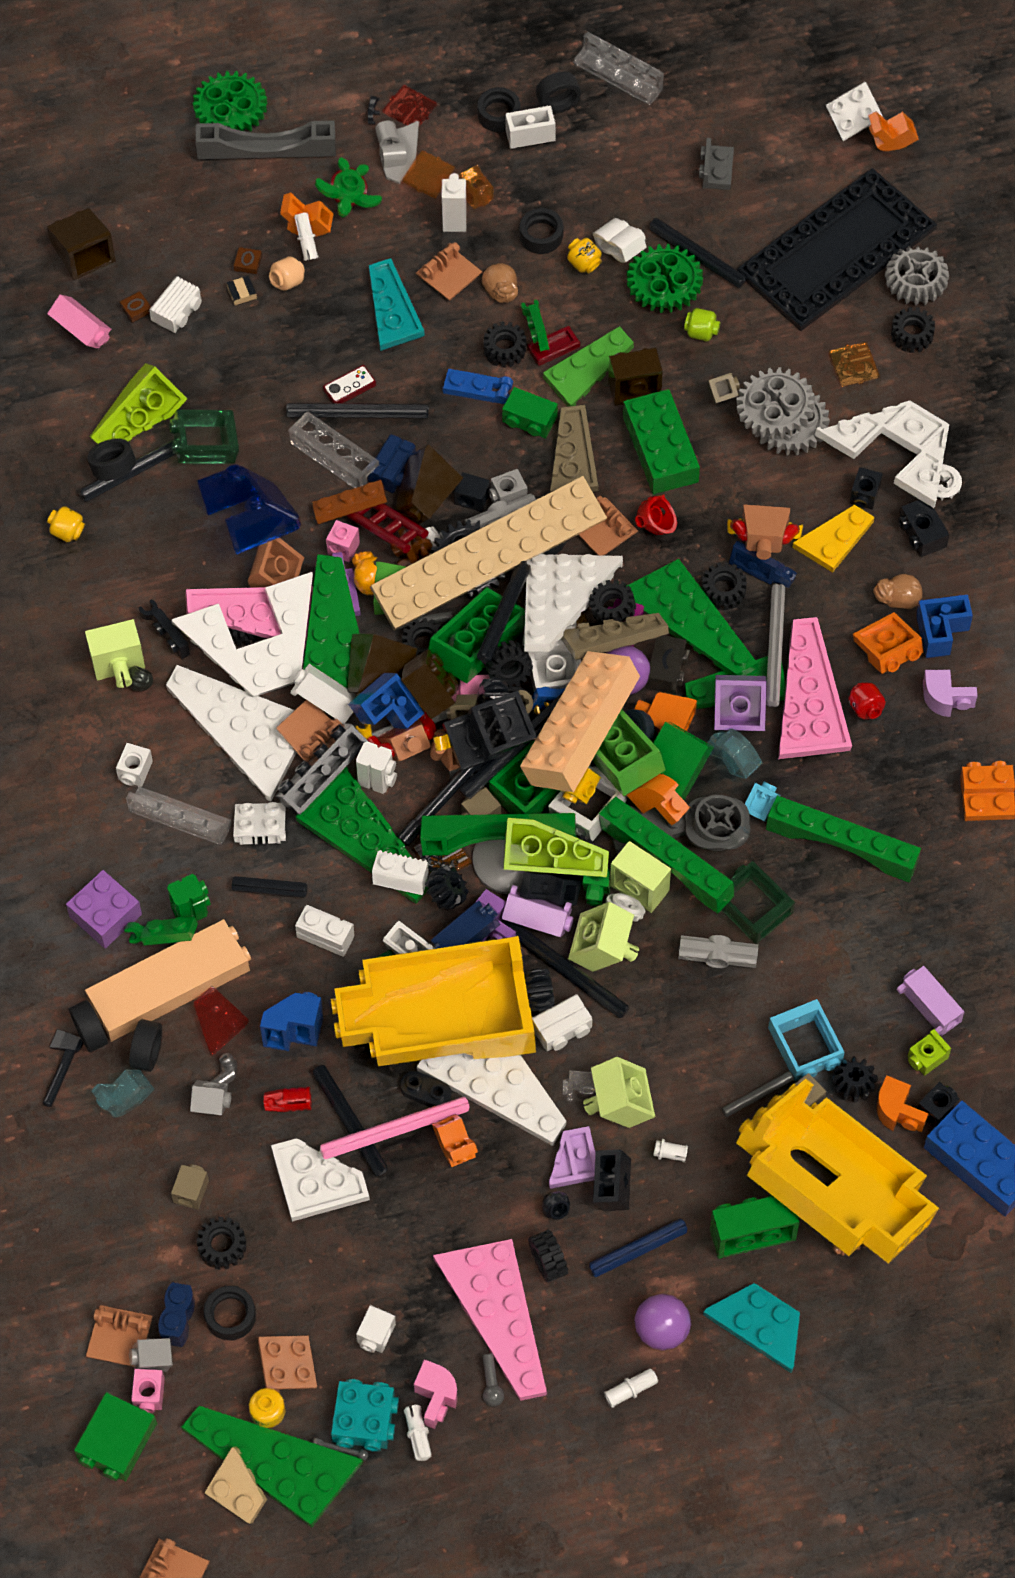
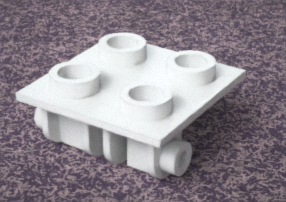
(852, 111)
(259, 820)

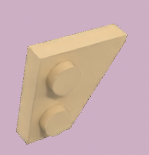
(236, 1488)

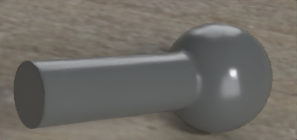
(493, 1394)

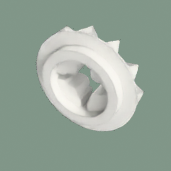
(953, 483)
(628, 903)

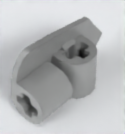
(397, 148)

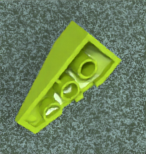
(141, 404)
(545, 849)

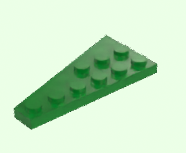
(692, 617)
(330, 621)
(353, 824)
(286, 1468)

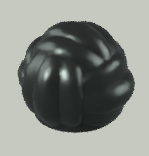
(141, 679)

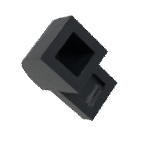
(550, 887)

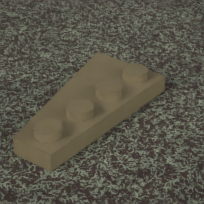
(573, 450)
(613, 634)

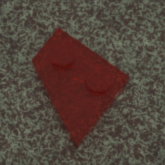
(218, 1019)

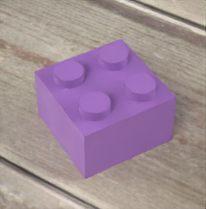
(740, 702)
(103, 909)

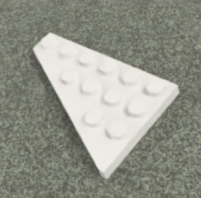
(559, 592)
(239, 725)
(502, 1087)

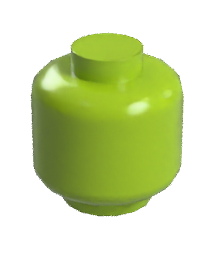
(701, 324)

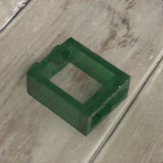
(205, 454)
(771, 920)

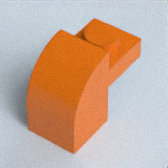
(892, 133)
(318, 213)
(661, 794)
(892, 1106)
(454, 1140)

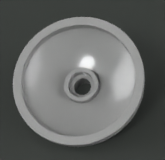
(489, 867)

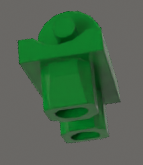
(596, 888)

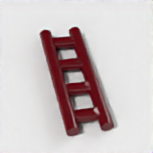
(387, 533)

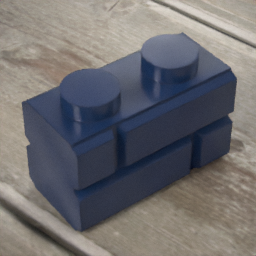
(392, 462)

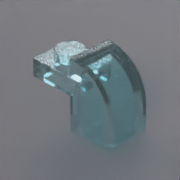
(735, 752)
(124, 1094)

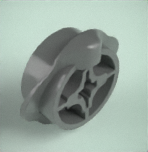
(718, 831)

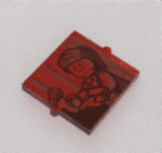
(409, 106)

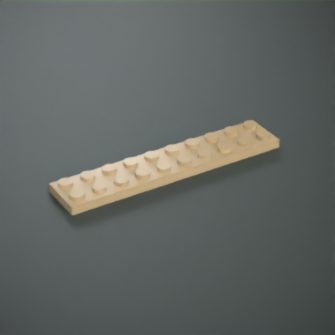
(488, 553)

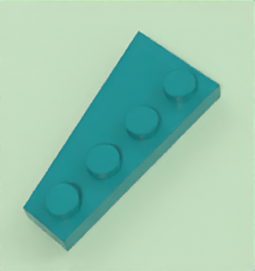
(393, 308)

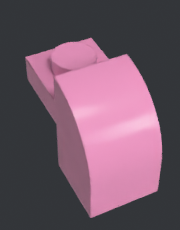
(439, 1386)

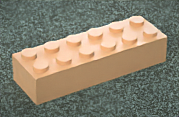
(580, 721)

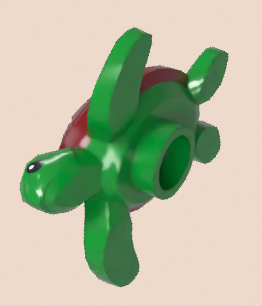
(348, 188)

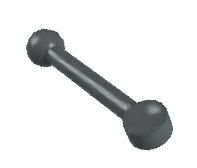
(362, 1454)

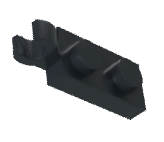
(163, 627)

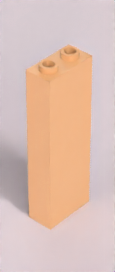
(168, 979)

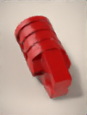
(288, 1100)

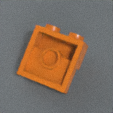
(889, 643)
(988, 791)

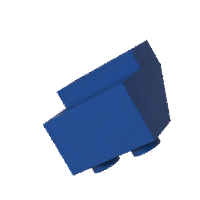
(292, 1020)

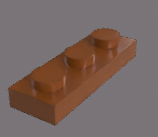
(349, 501)

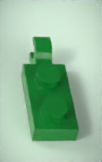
(536, 324)
(162, 931)

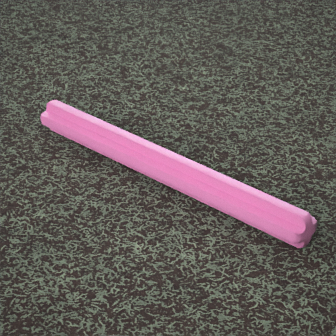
(393, 1128)

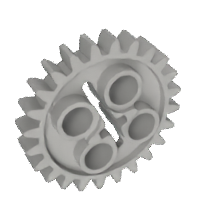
(759, 415)
(801, 439)

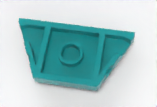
(760, 1322)

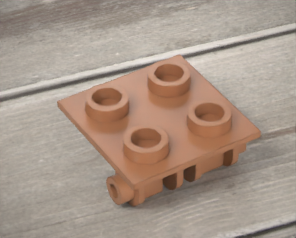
(449, 271)
(610, 532)
(307, 729)
(116, 1334)
(287, 1362)
(173, 1562)

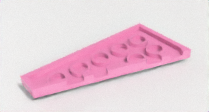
(242, 608)
(811, 707)
(494, 1299)

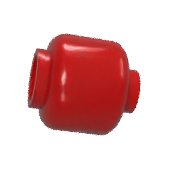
(866, 701)

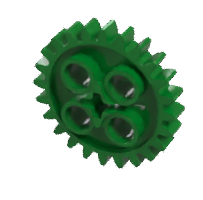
(230, 101)
(647, 286)

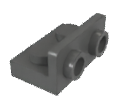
(717, 167)

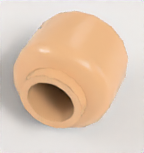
(286, 273)

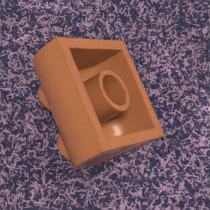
(274, 564)

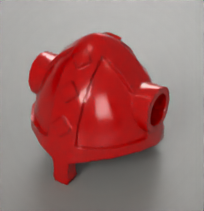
(651, 517)

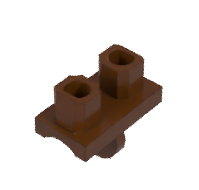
(418, 548)

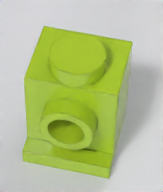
(938, 1050)

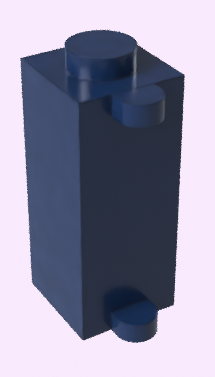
(469, 927)

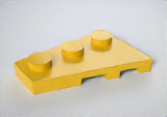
(835, 538)

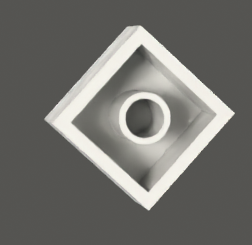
(553, 668)

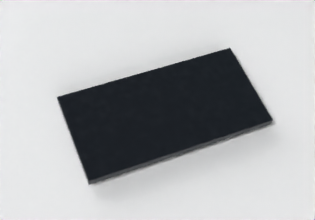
(836, 249)

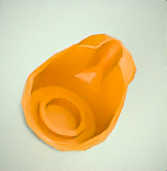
(364, 572)

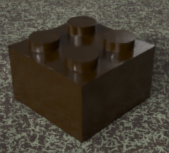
(634, 374)
(430, 683)

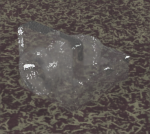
(578, 1081)

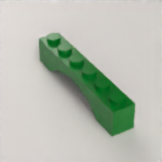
(802, 822)
(451, 832)
(697, 875)

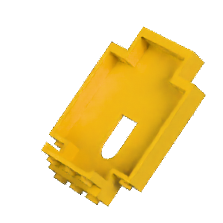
(875, 1189)

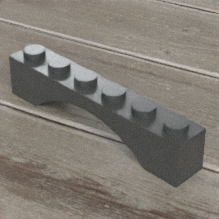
(222, 142)

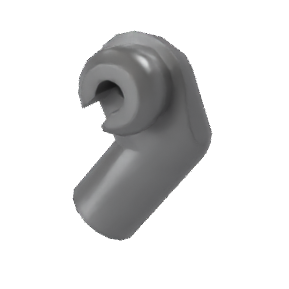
(227, 1070)

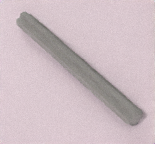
(775, 645)

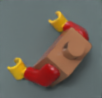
(764, 529)
(404, 742)

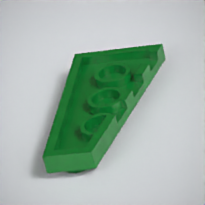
(704, 688)

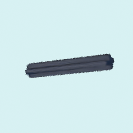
(638, 1247)

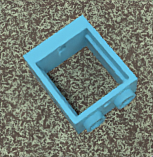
(797, 1017)

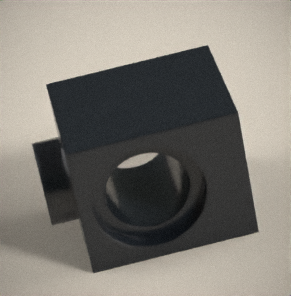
(867, 480)
(472, 492)
(938, 1093)

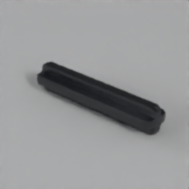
(269, 887)

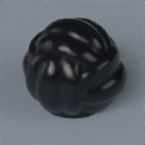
(556, 1205)

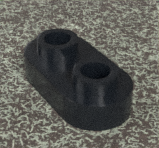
(424, 1091)

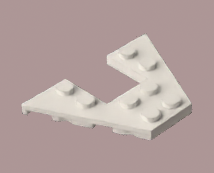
(909, 427)
(264, 664)

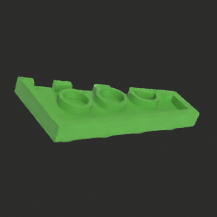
(580, 371)

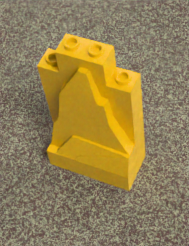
(439, 1004)

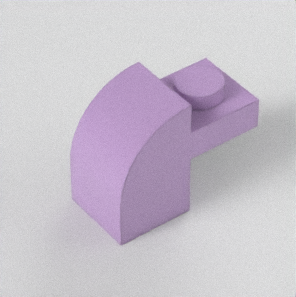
(943, 697)

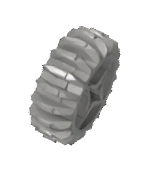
(915, 283)

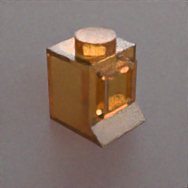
(480, 195)

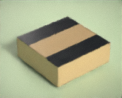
(241, 290)

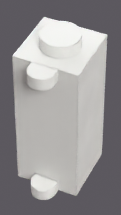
(454, 204)
(323, 692)

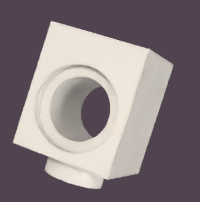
(134, 756)
(375, 1330)

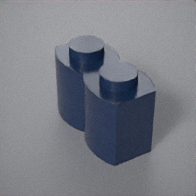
(178, 1311)

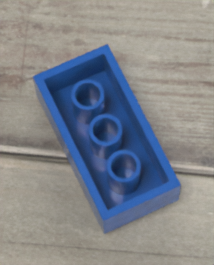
(976, 1155)

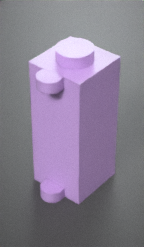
(538, 914)
(931, 1000)

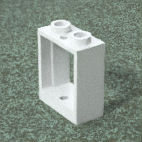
(584, 826)

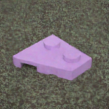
(574, 1159)

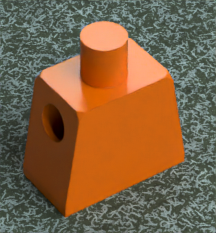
(669, 709)

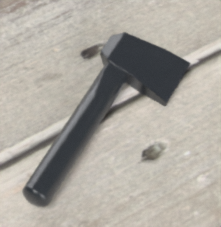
(70, 1044)

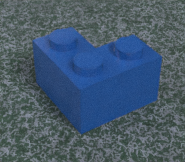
(940, 619)
(387, 698)

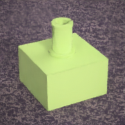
(115, 651)
(640, 876)
(603, 937)
(621, 1093)

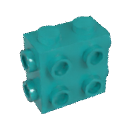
(364, 1415)

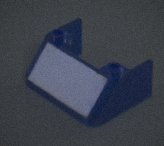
(266, 513)

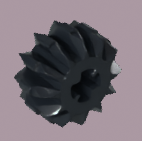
(492, 689)
(446, 887)
(539, 989)
(845, 1083)

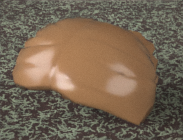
(500, 282)
(899, 592)

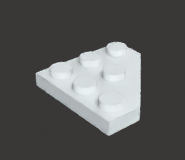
(316, 1183)

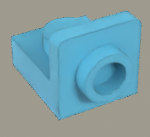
(761, 800)

